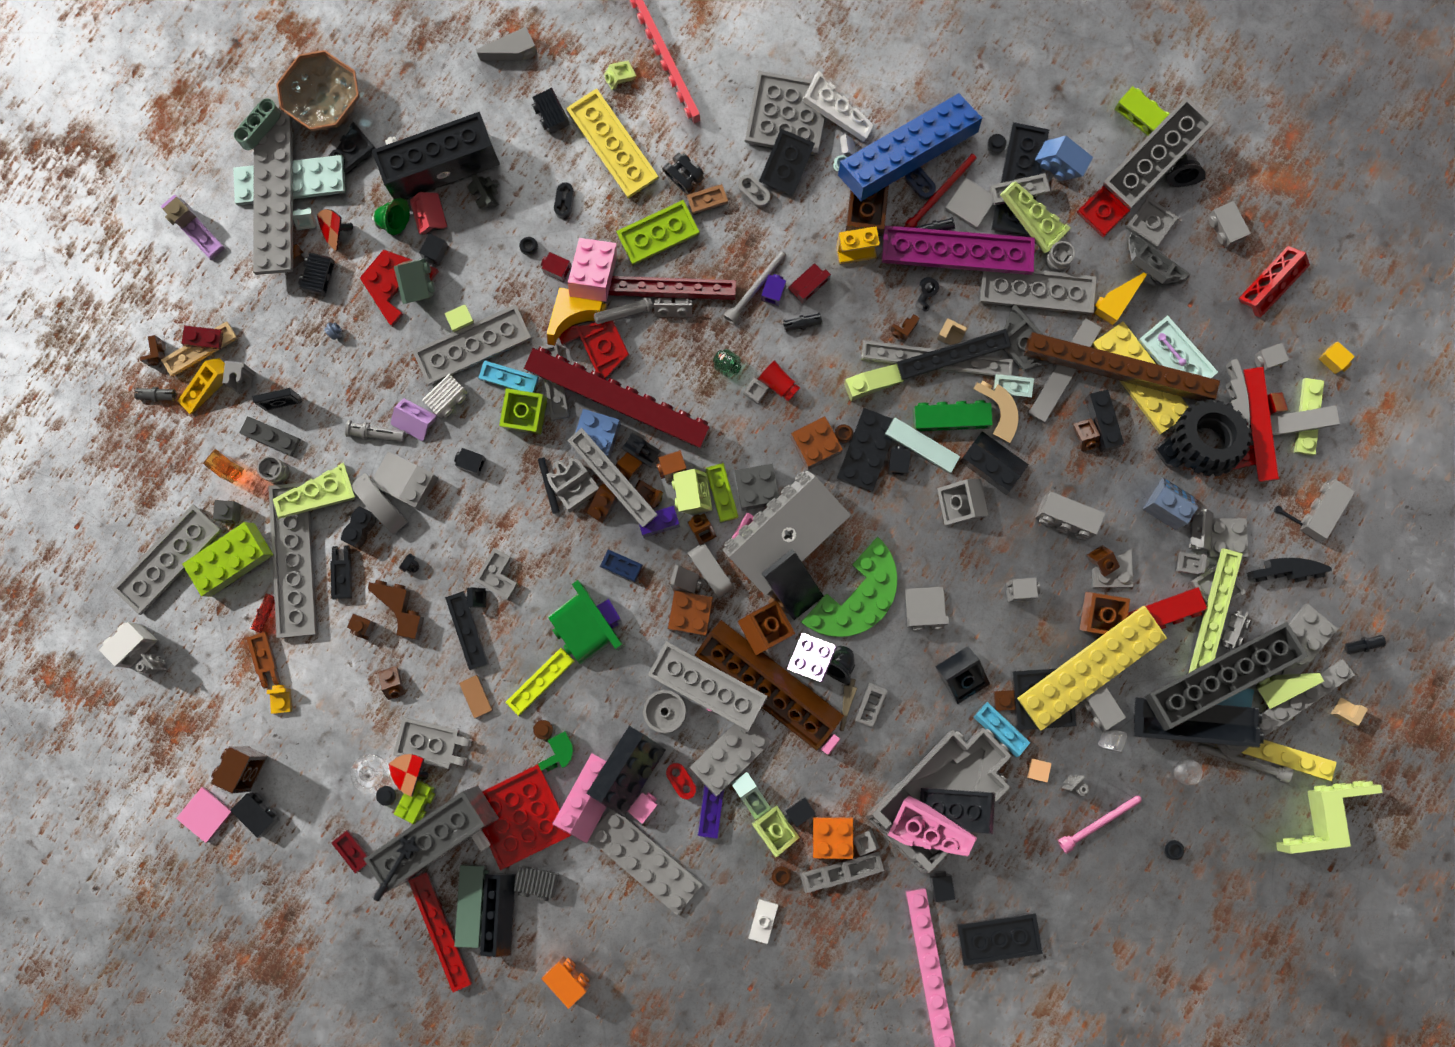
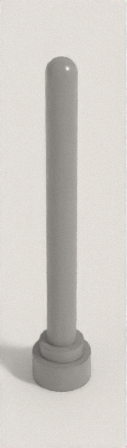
(733, 314)
(1283, 774)

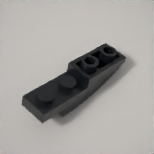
(1292, 568)

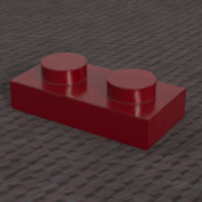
(202, 337)
(350, 851)

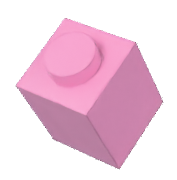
(643, 806)

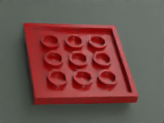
(525, 817)

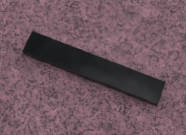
(953, 354)

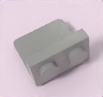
(925, 608)

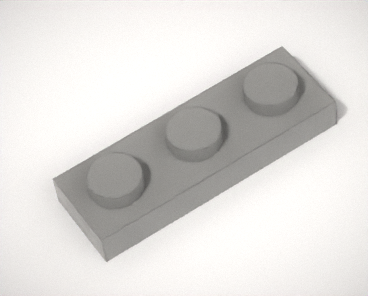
(1035, 185)

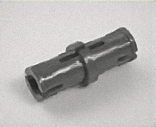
(155, 394)

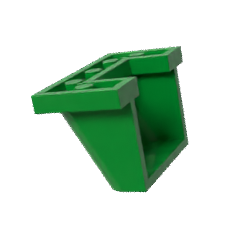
(583, 626)

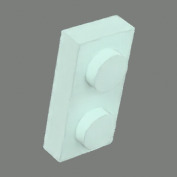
(1015, 384)

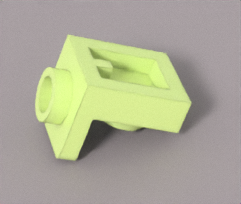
(619, 73)

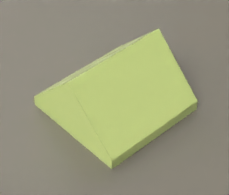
(775, 831)

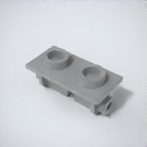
(665, 308)
(1240, 624)
(150, 664)
(1076, 785)

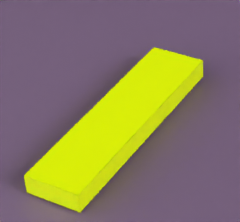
(539, 682)

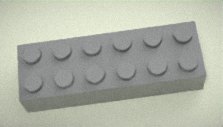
(1158, 153)

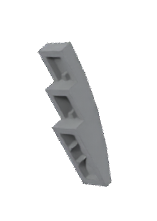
(1237, 389)
(841, 872)

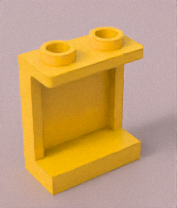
(857, 245)

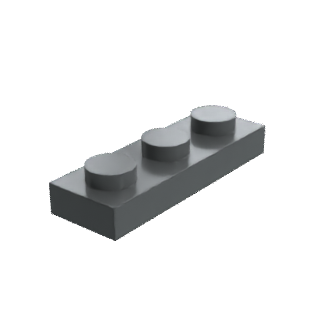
(269, 436)

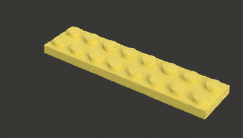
(1092, 668)

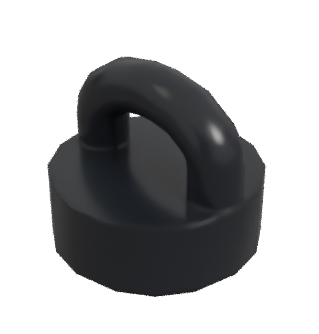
(405, 565)

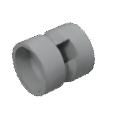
(1060, 256)
(273, 469)

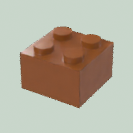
(816, 443)
(1103, 612)
(690, 613)
(766, 627)

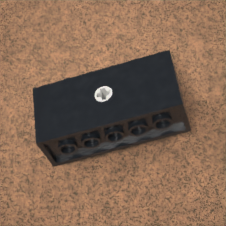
(435, 157)

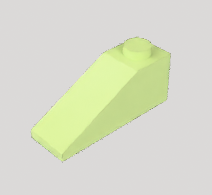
(872, 381)
(1284, 687)

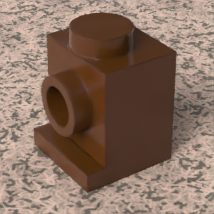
(699, 524)
(361, 626)

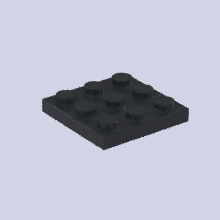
(1024, 681)

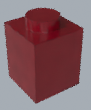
(555, 266)

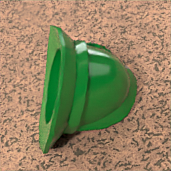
(392, 216)

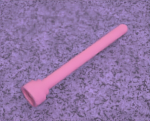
(1068, 843)

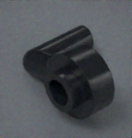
(931, 291)

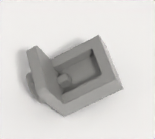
(1192, 563)

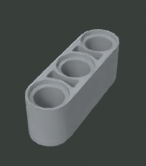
(710, 570)

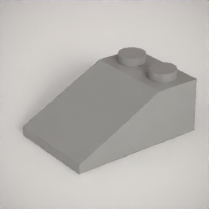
(404, 480)

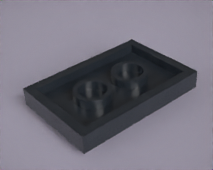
(786, 162)

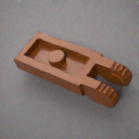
(263, 658)

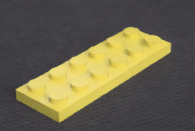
(612, 143)
(1158, 406)

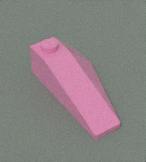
(927, 828)

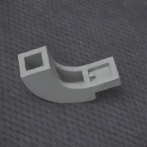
(378, 503)

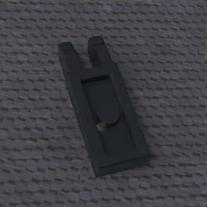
(341, 574)

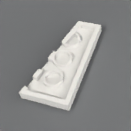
(832, 105)

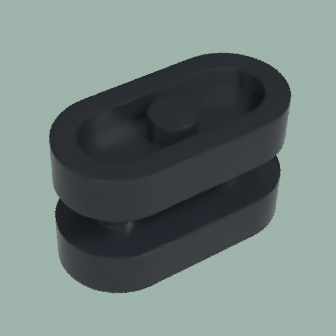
(693, 173)

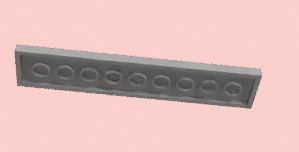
(273, 198)

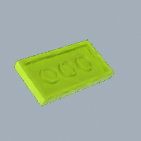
(657, 232)

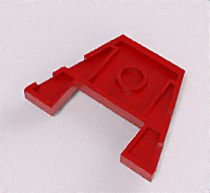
(383, 285)
(601, 343)

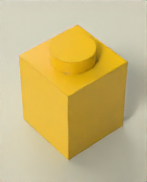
(1337, 358)

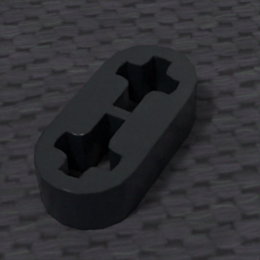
(568, 200)

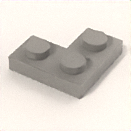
(491, 574)

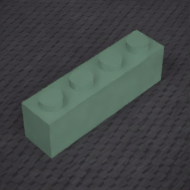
(470, 905)

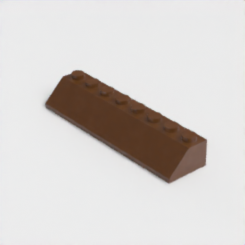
(787, 698)

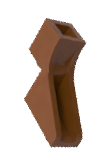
(604, 499)
(397, 600)

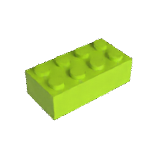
(227, 559)

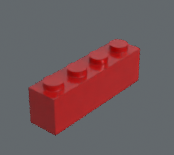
(1177, 607)

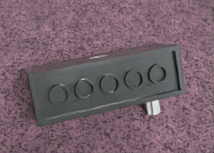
(435, 836)

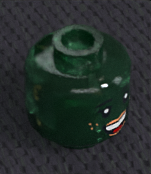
(727, 362)

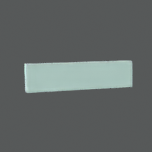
(922, 445)

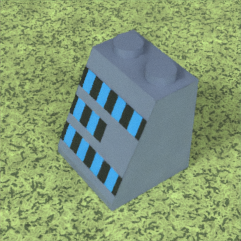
(1171, 504)

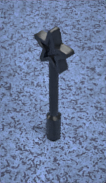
(406, 849)

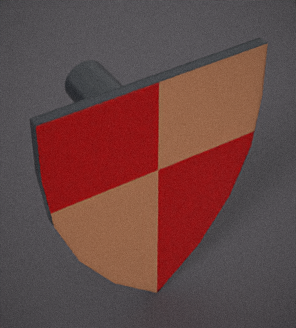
(331, 226)
(406, 771)

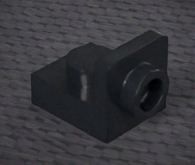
(1167, 454)

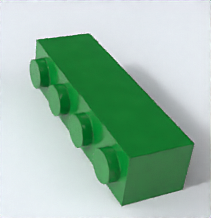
(952, 416)

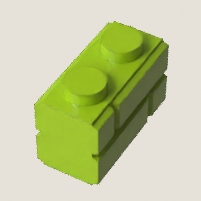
(413, 808)

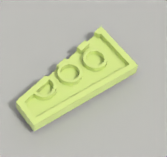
(1034, 217)
(326, 490)

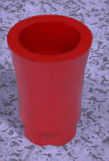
(779, 381)

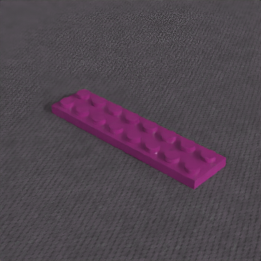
(958, 250)

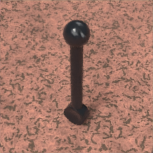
(1278, 509)

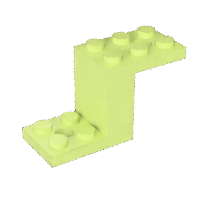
(1328, 817)

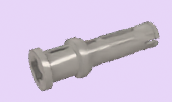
(365, 430)

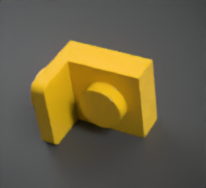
(280, 699)

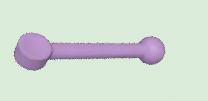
(1162, 337)

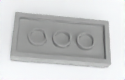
(1312, 632)
(729, 757)

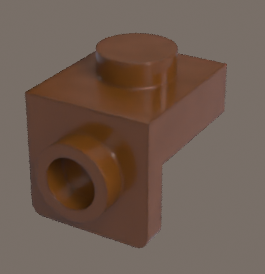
(157, 350)
(649, 493)
(391, 683)

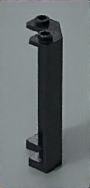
(1215, 726)

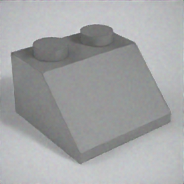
(962, 501)

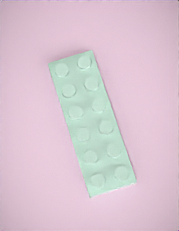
(310, 179)

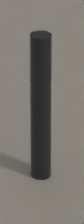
(550, 492)

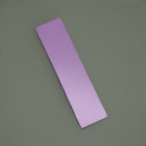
(201, 236)

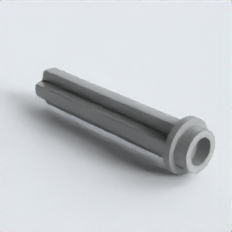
(623, 311)

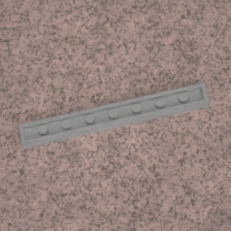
(893, 353)

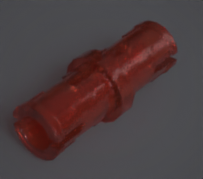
(263, 613)

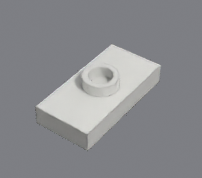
(763, 921)

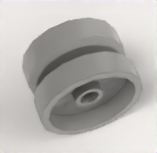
(676, 711)

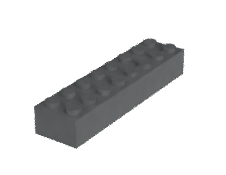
(1225, 676)

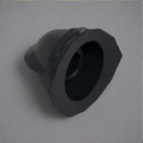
(1186, 172)
(842, 665)

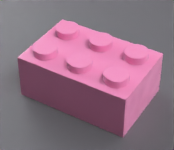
(592, 269)

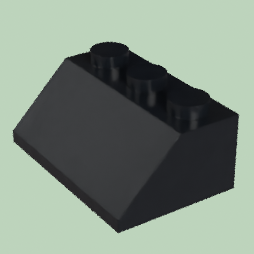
(994, 463)

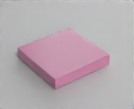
(204, 814)

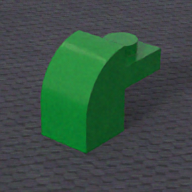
(564, 752)

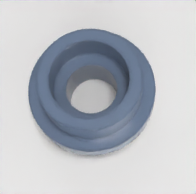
(333, 330)

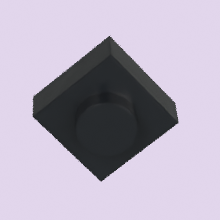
(476, 597)

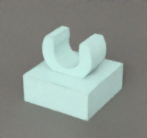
(304, 219)

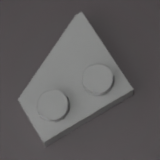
(1119, 578)

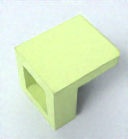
(459, 318)

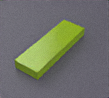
(722, 493)

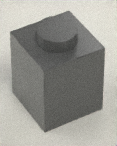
(226, 511)

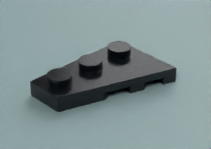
(353, 148)

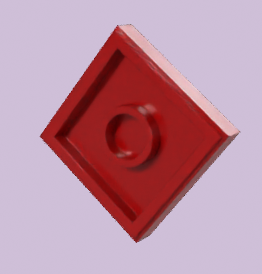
(1103, 211)

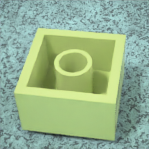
(692, 492)

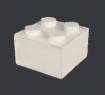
(127, 645)

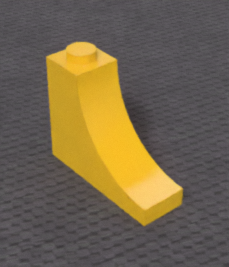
(569, 312)

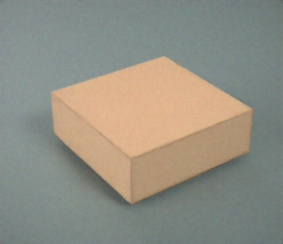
(1039, 770)

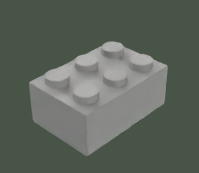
(1069, 516)

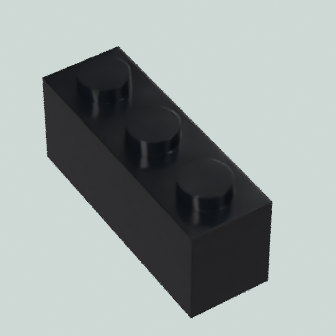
(1105, 420)

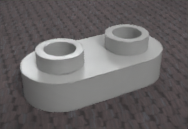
(755, 191)

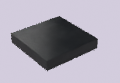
(277, 399)

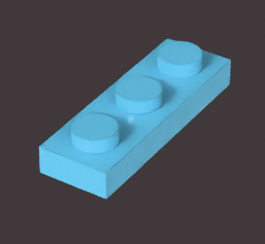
(508, 377)
(1002, 729)

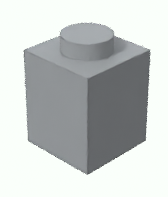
(1271, 357)

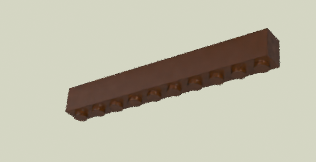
(1121, 368)

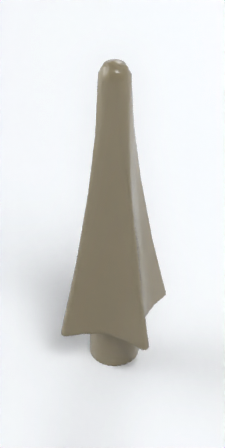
(848, 695)

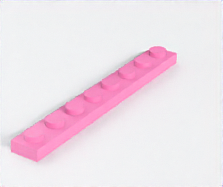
(930, 968)

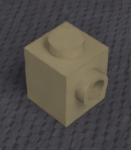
(178, 213)

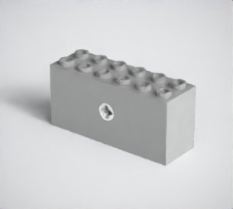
(807, 515)

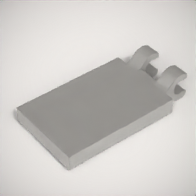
(432, 742)

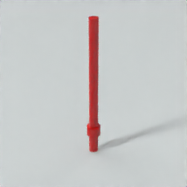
(913, 222)

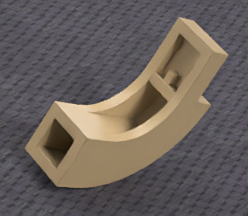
(1008, 419)

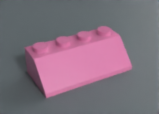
(580, 811)

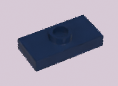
(621, 565)

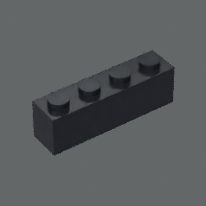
(497, 915)

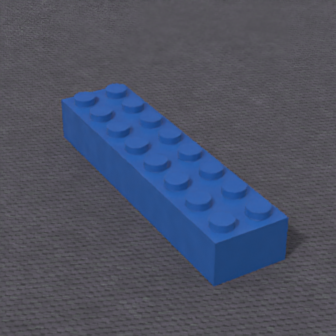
(909, 147)

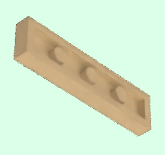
(188, 355)

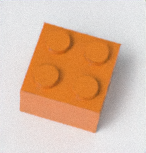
(833, 837)
(566, 981)

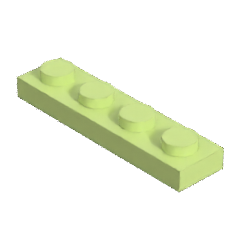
(1310, 399)

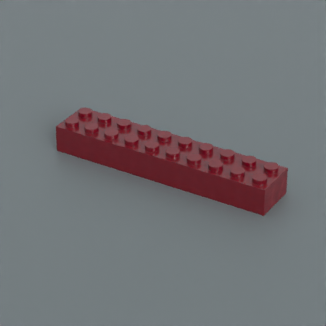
(615, 397)

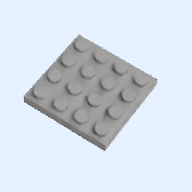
(779, 106)

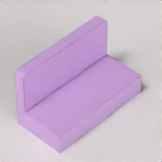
(412, 419)

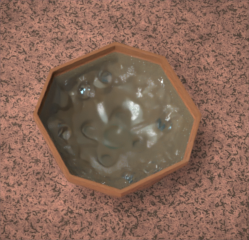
(318, 90)

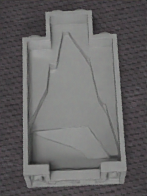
(947, 766)

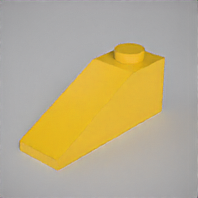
(1115, 301)
(203, 385)

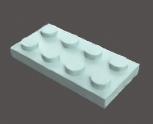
(1195, 360)

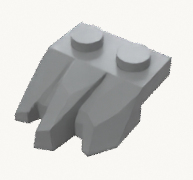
(572, 484)

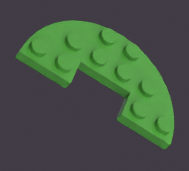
(866, 604)

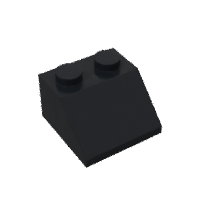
(963, 675)

